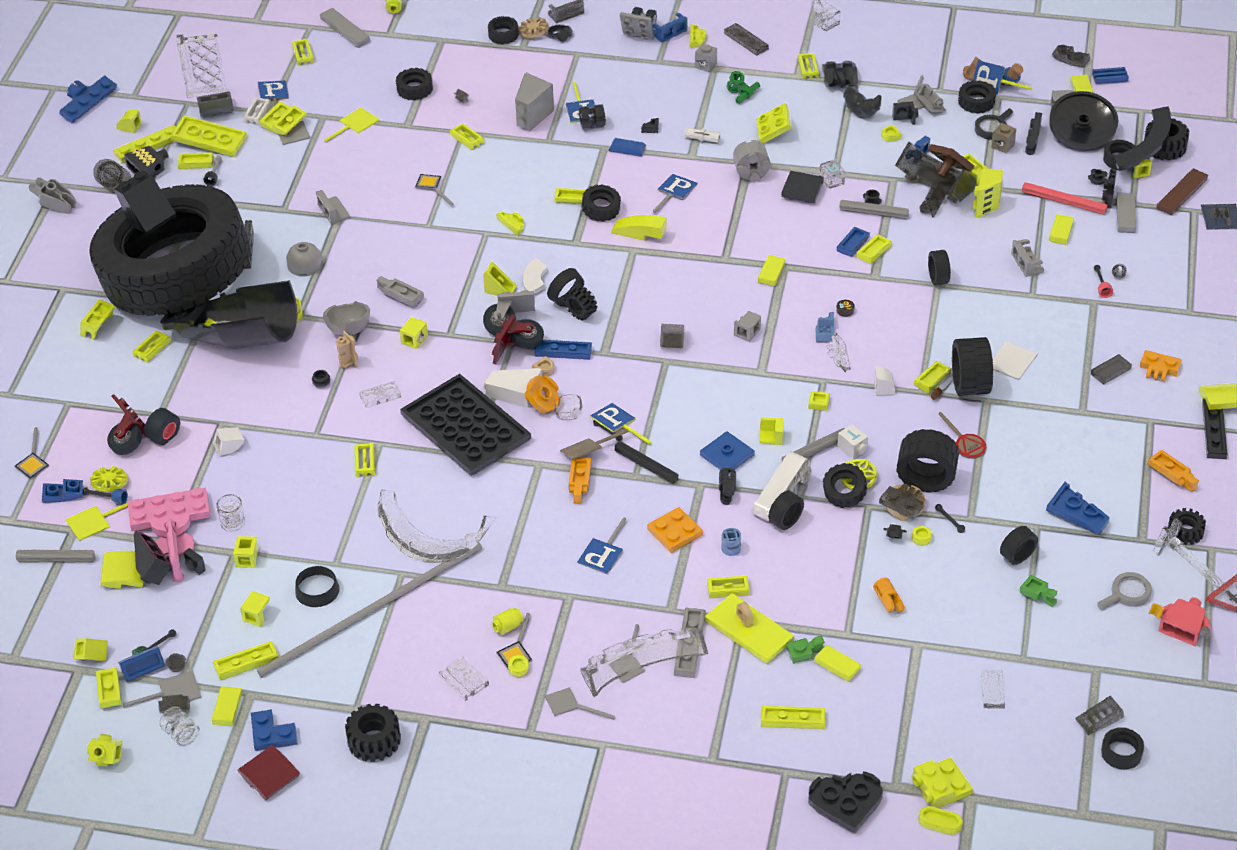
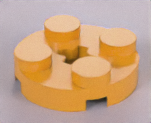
(535, 396)

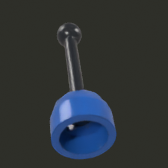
(118, 496)

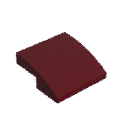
(268, 772)

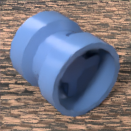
(731, 541)

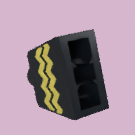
(146, 160)

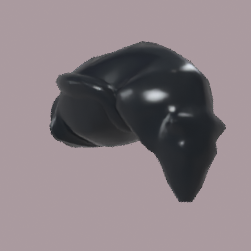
(860, 105)

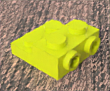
(941, 782)

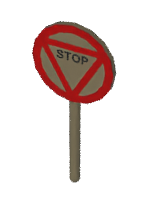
(969, 444)

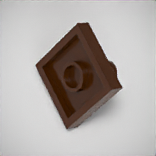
(950, 159)

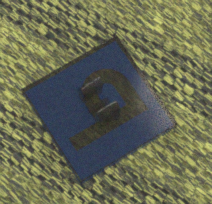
(1219, 216)

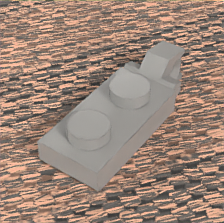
(400, 290)

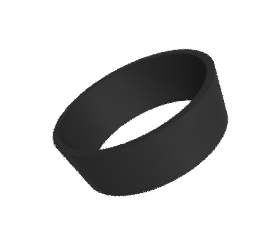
(560, 281)
(321, 599)

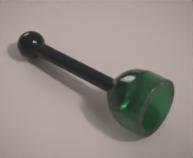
(172, 633)

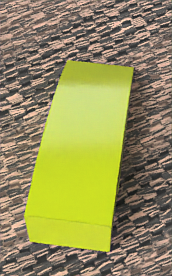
(641, 226)

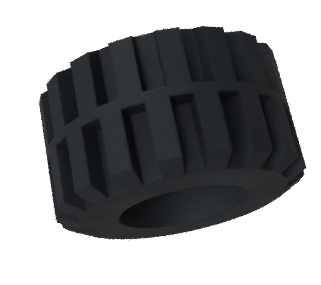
(1176, 142)
(373, 719)

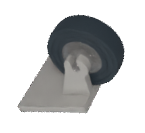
(507, 305)

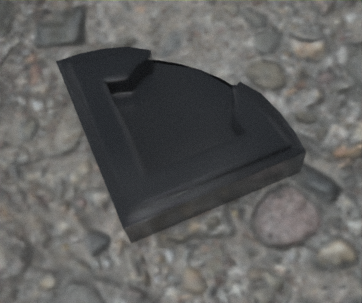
(651, 126)

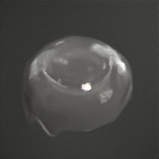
(569, 407)

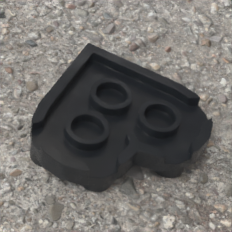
(846, 799)

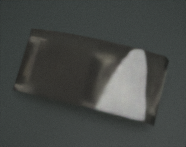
(1067, 55)

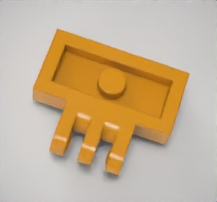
(1160, 364)

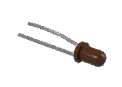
(937, 391)

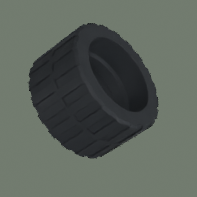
(972, 366)
(933, 446)

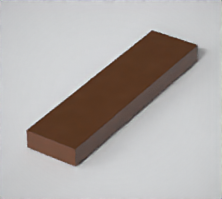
(1182, 191)

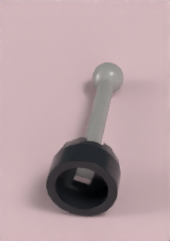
(211, 174)

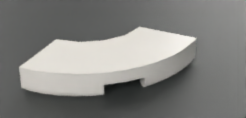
(532, 276)

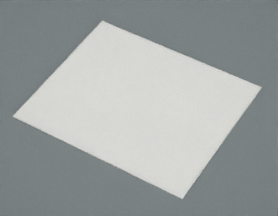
(1013, 359)

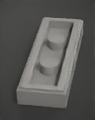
(1126, 212)

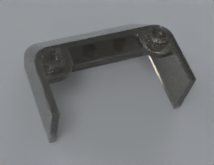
(924, 168)

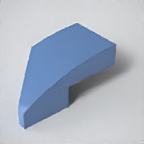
(825, 328)

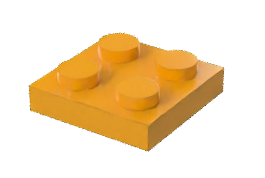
(674, 529)

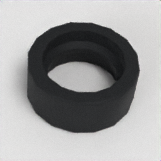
(503, 22)
(1115, 146)
(939, 267)
(786, 510)
(1019, 545)
(1126, 735)

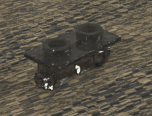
(933, 200)

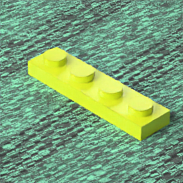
(155, 140)

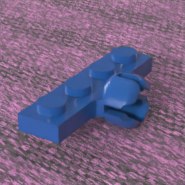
(85, 97)

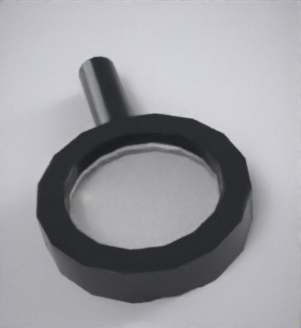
(988, 123)

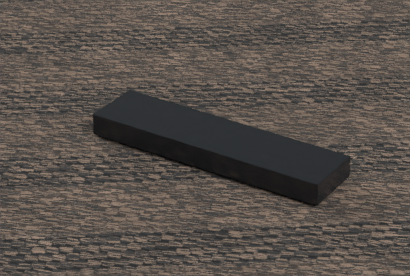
(1214, 432)

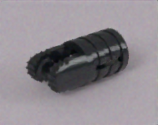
(727, 485)

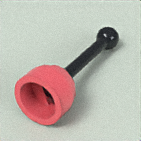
(1104, 289)

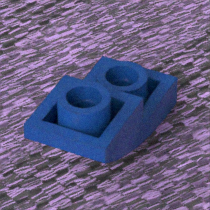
(67, 491)

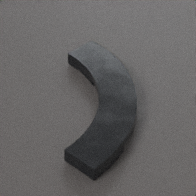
(1151, 144)

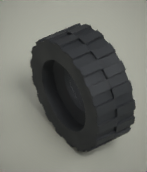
(977, 88)
(414, 92)
(597, 212)
(844, 499)

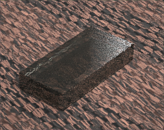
(1111, 369)

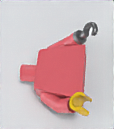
(1183, 620)

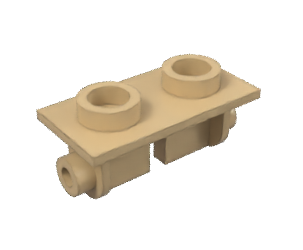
(346, 350)

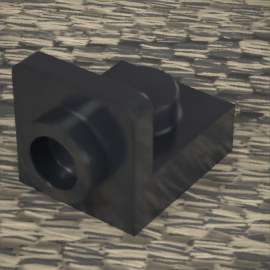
(905, 110)

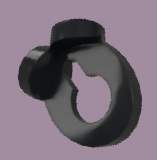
(566, 31)

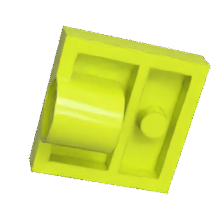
(773, 123)

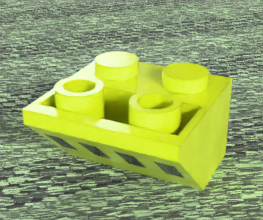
(988, 191)

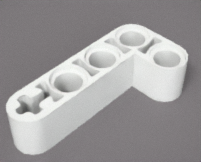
(791, 471)

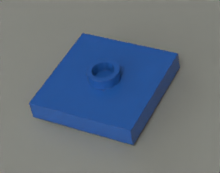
(727, 452)

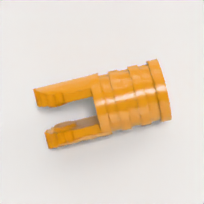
(888, 595)

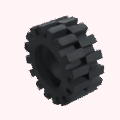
(580, 302)
(1192, 519)

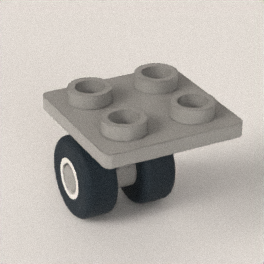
(638, 23)

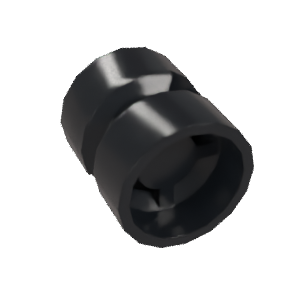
(598, 116)

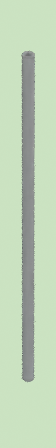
(363, 613)

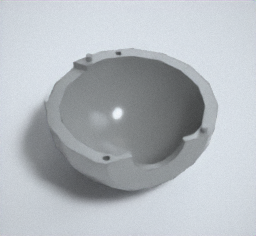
(347, 317)

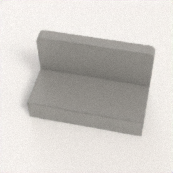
(331, 208)

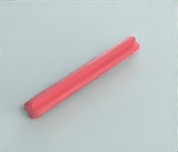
(1064, 198)

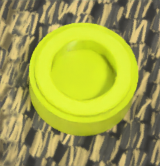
(921, 535)
(518, 666)

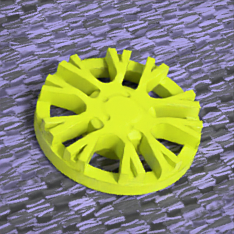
(108, 477)

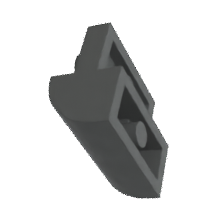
(215, 103)

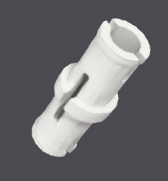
(702, 135)

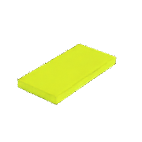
(208, 136)
(762, 639)

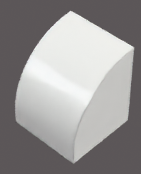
(883, 381)
(227, 440)

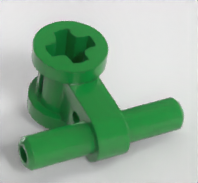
(740, 86)

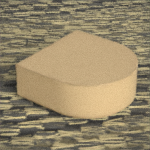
(546, 366)
(745, 614)

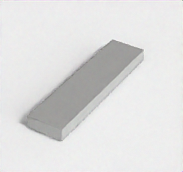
(345, 27)
(687, 665)

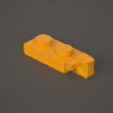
(1173, 470)
(579, 477)

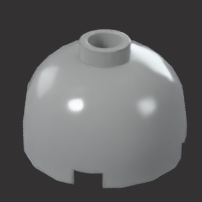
(304, 259)

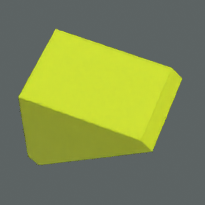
(497, 281)

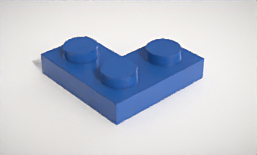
(267, 734)

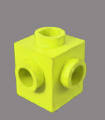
(104, 750)

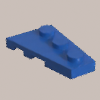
(1076, 510)

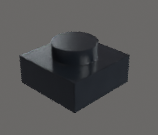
(194, 561)

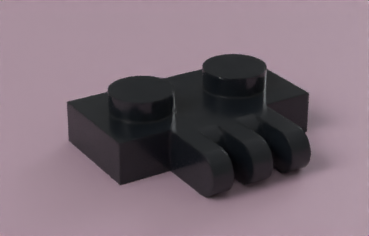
(1109, 185)

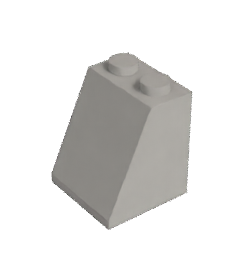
(533, 101)

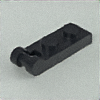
(1033, 134)

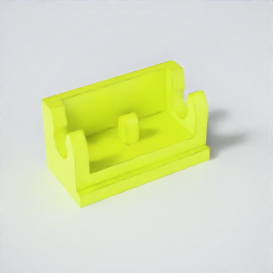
(96, 317)

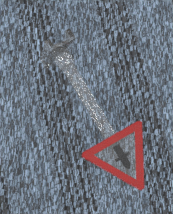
(1226, 592)

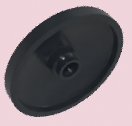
(1083, 120)

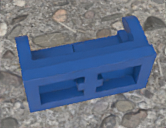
(671, 29)

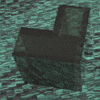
(672, 335)

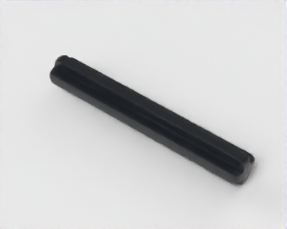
(646, 462)

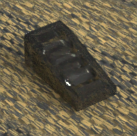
(1107, 703)

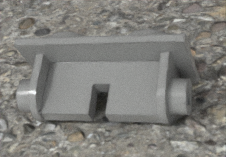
(930, 99)

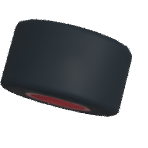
(162, 426)

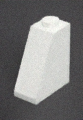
(510, 385)

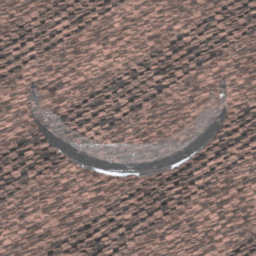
(417, 544)
(641, 652)

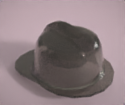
(110, 174)

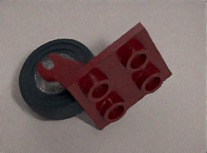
(522, 333)
(128, 433)

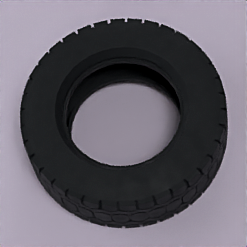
(179, 278)

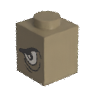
(1003, 138)

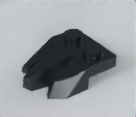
(840, 73)

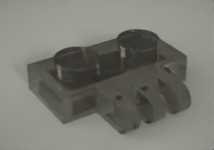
(903, 500)

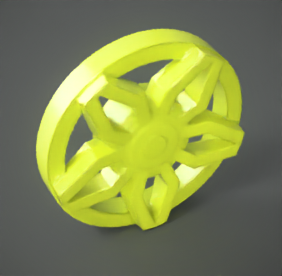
(873, 474)

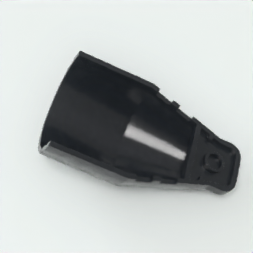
(244, 319)

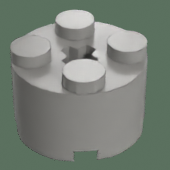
(751, 160)

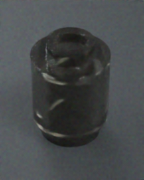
(174, 701)

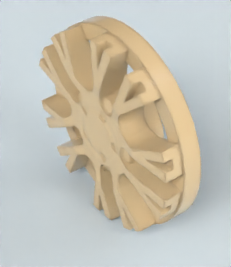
(533, 28)

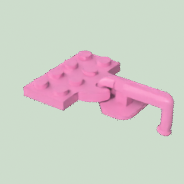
(170, 517)

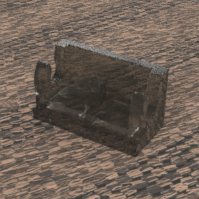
(566, 11)

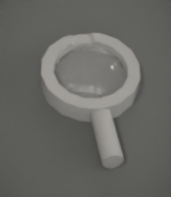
(1128, 589)

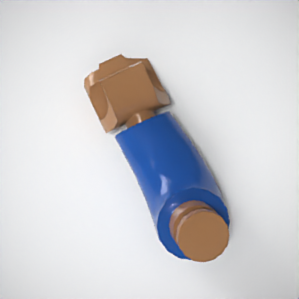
(1010, 74)

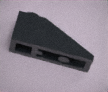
(149, 559)

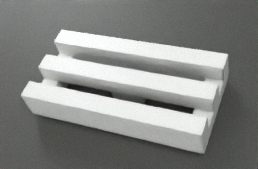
(260, 110)

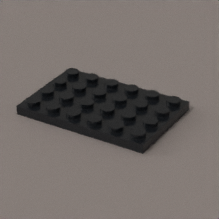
(465, 424)

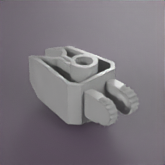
(53, 195)

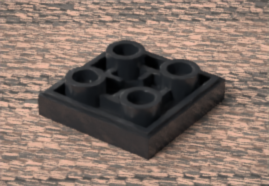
(802, 187)

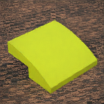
(282, 118)
(1219, 395)
(119, 569)

